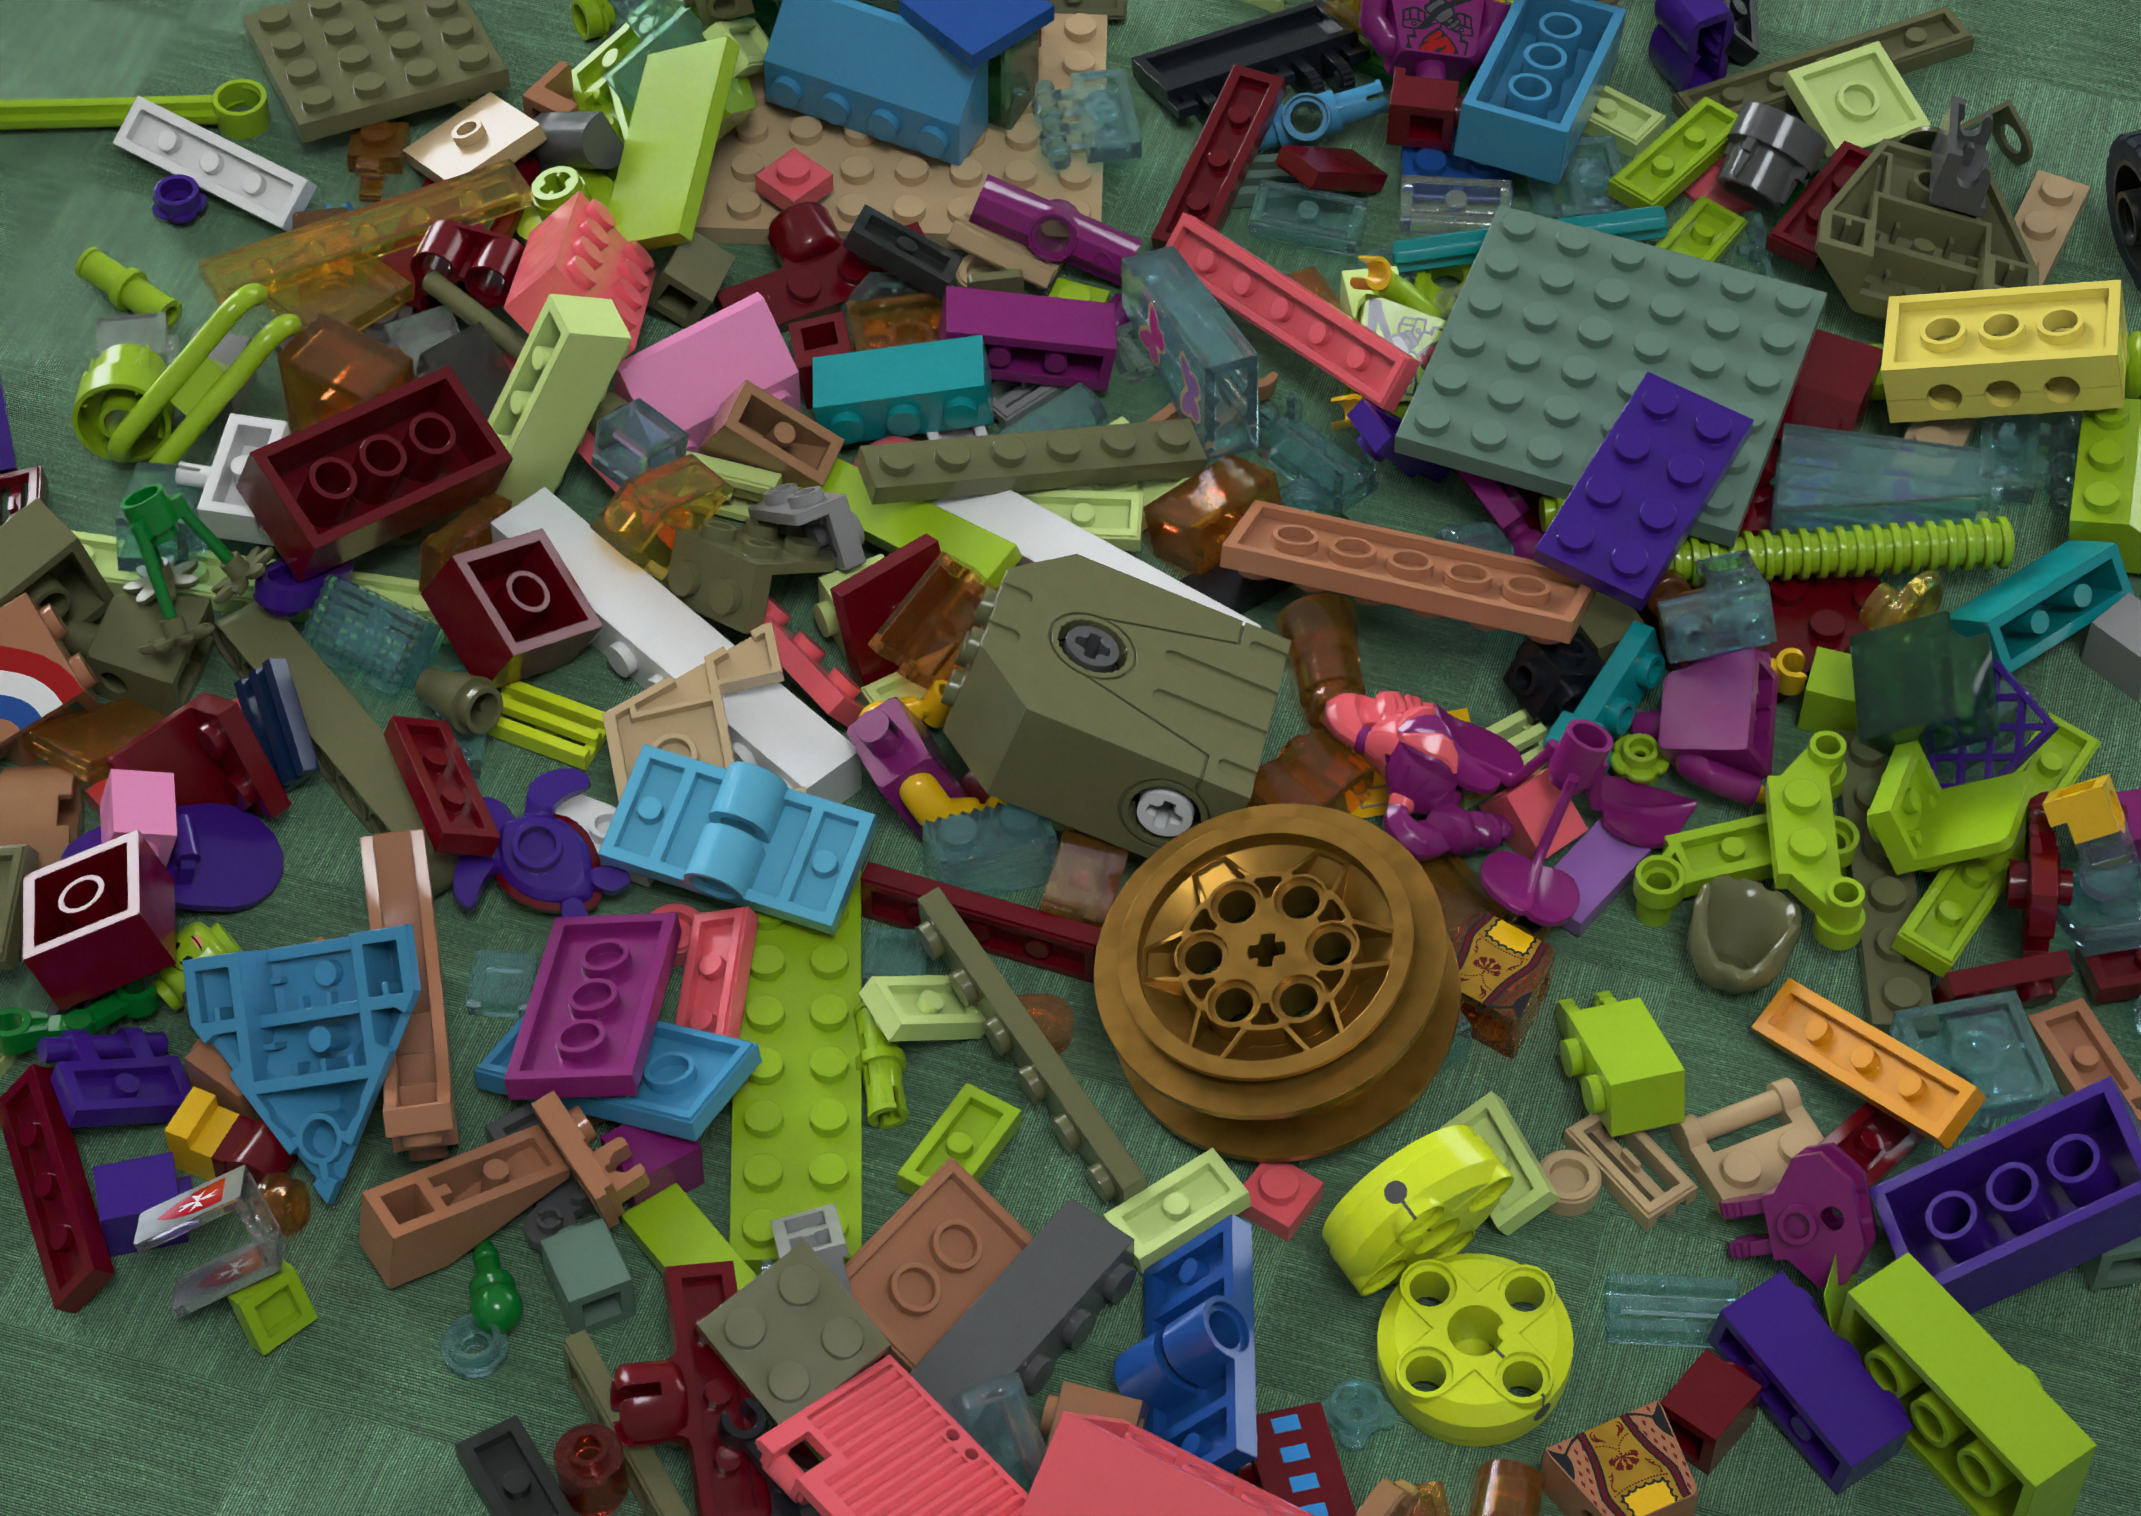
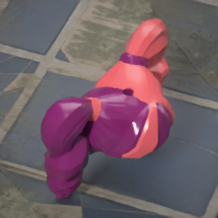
(1421, 773)

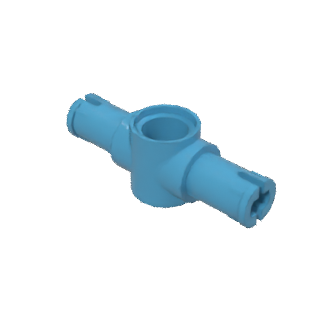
(1335, 112)

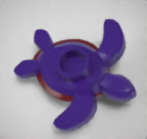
(542, 855)

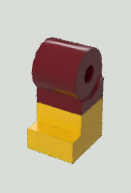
(215, 1140)

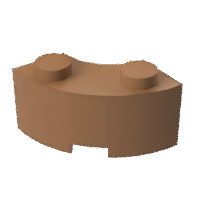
(40, 809)

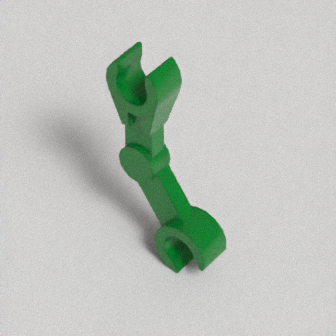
(23, 1027)

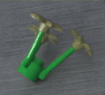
(153, 522)

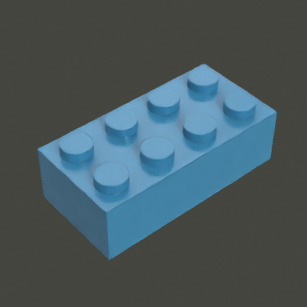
(1539, 86)

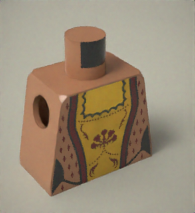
(1622, 1469)

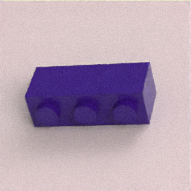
(1811, 1382)

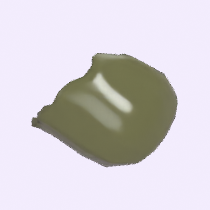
(1741, 934)

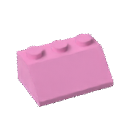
(706, 362)

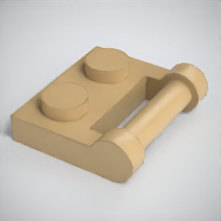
(1753, 1163)

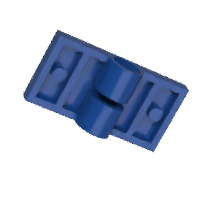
(1199, 1347)

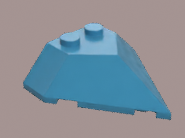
(310, 1035)

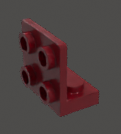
(210, 755)

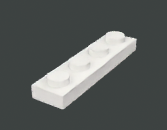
(214, 163)

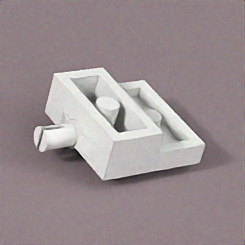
(221, 503)

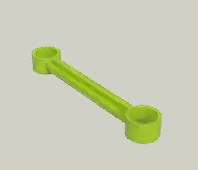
(113, 110)

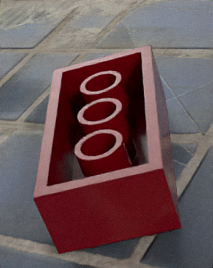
(373, 472)

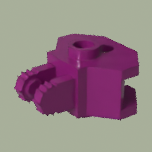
(1804, 1215)

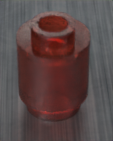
(591, 1469)

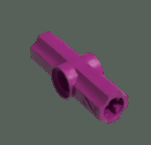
(1019, 217)

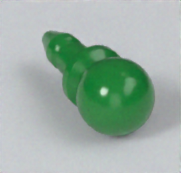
(493, 1291)

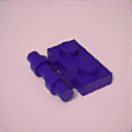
(114, 1077)

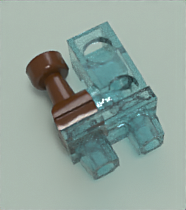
(1720, 616)

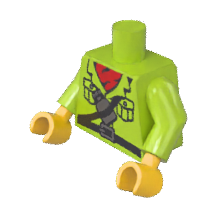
(1400, 316)

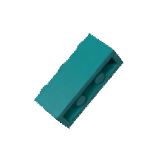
(904, 389)
(2045, 601)

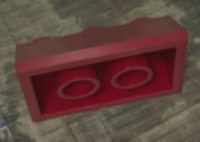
(1834, 384)

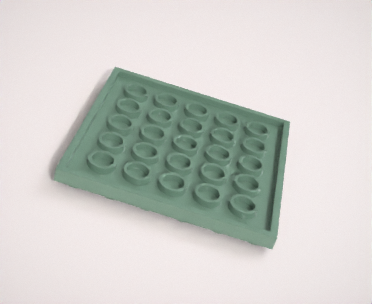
(1564, 331)

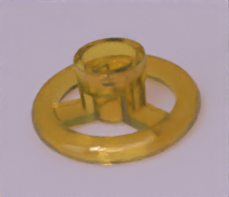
(1889, 606)

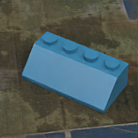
(875, 77)

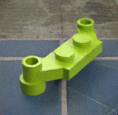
(1806, 841)
(1701, 854)

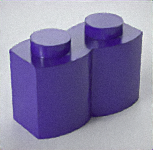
(1691, 41)

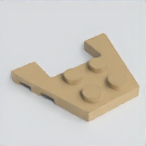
(689, 711)

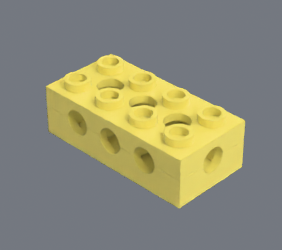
(2005, 351)

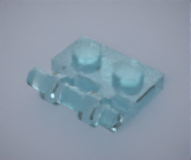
(1104, 115)
(2016, 453)

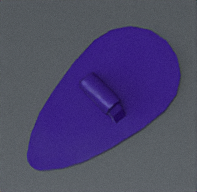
(219, 858)

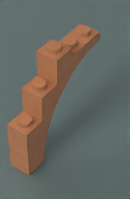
(419, 1083)

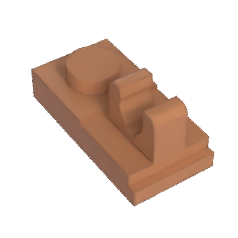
(595, 1169)

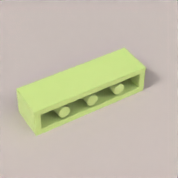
(556, 390)

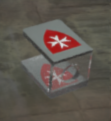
(199, 1206)

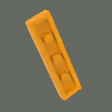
(1869, 1063)

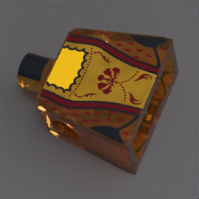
(1502, 977)

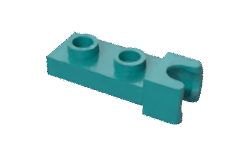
(1620, 685)

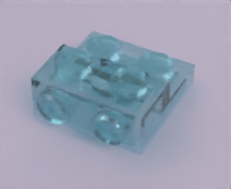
(1985, 1044)

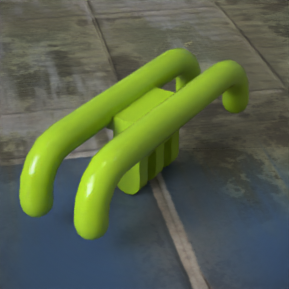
(200, 383)

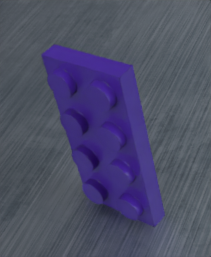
(1643, 491)

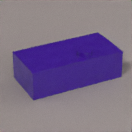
(2022, 1198)

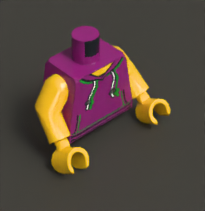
(908, 760)

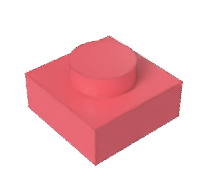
(793, 180)
(1281, 1197)

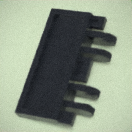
(1295, 44)

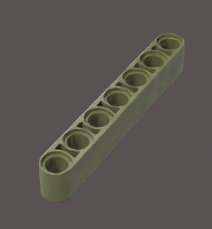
(344, 736)

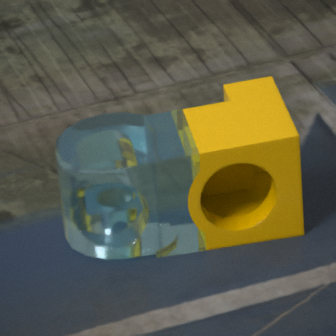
(2100, 835)

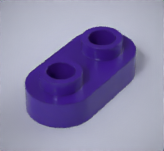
(284, 595)

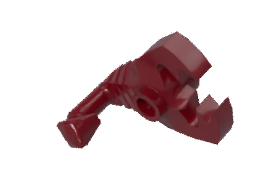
(2038, 881)

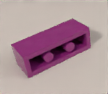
(1035, 335)

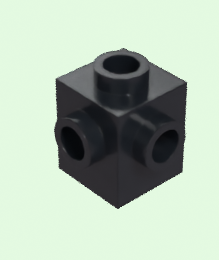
(1552, 676)

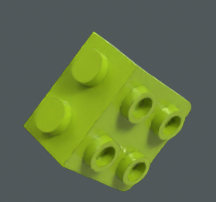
(1937, 826)

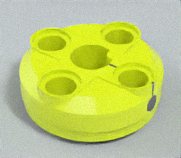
(1416, 1207)
(1474, 1348)

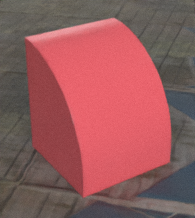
(1529, 810)

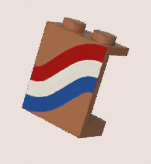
(37, 669)

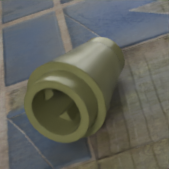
(462, 699)

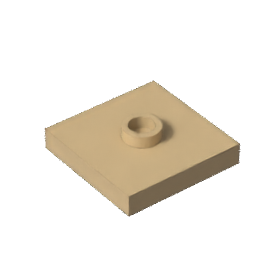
(474, 139)

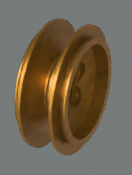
(1277, 1080)

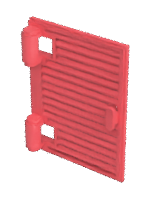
(887, 1454)

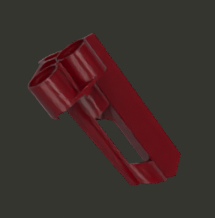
(467, 255)

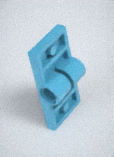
(738, 837)

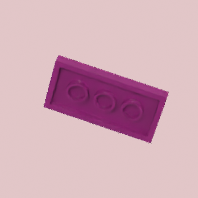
(594, 1006)

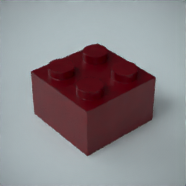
(512, 608)
(99, 920)

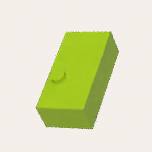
(1972, 1407)

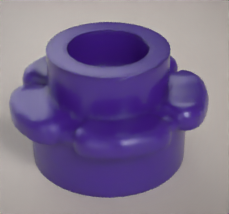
(178, 199)

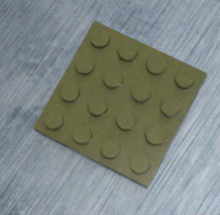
(371, 59)

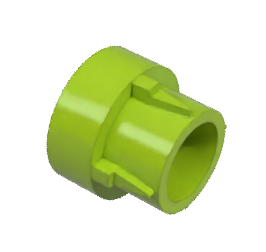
(111, 391)

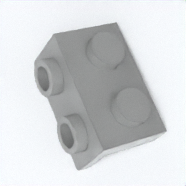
(815, 516)

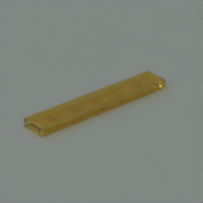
(366, 231)

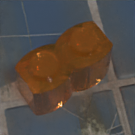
(1314, 772)

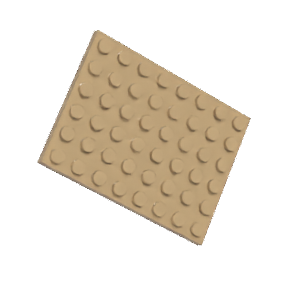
(897, 179)

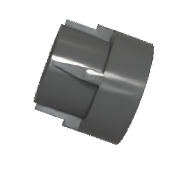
(1768, 156)

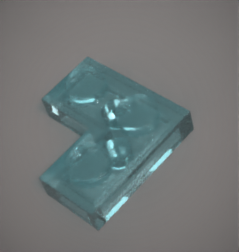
(661, 27)

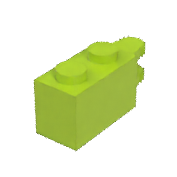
(1621, 1064)

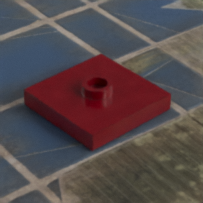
(871, 597)

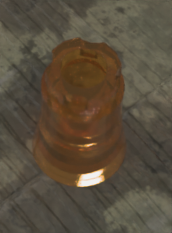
(1322, 650)

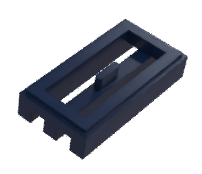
(278, 721)

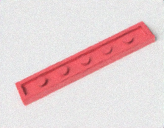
(1295, 315)

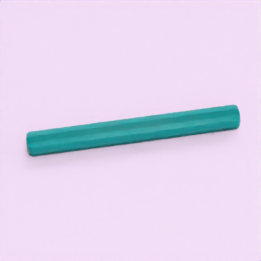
(1463, 246)

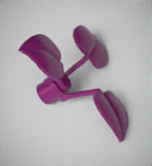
(1575, 763)

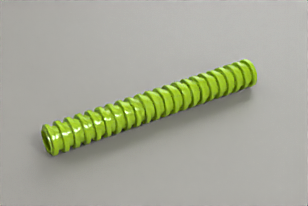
(1863, 549)

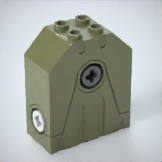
(1111, 702)

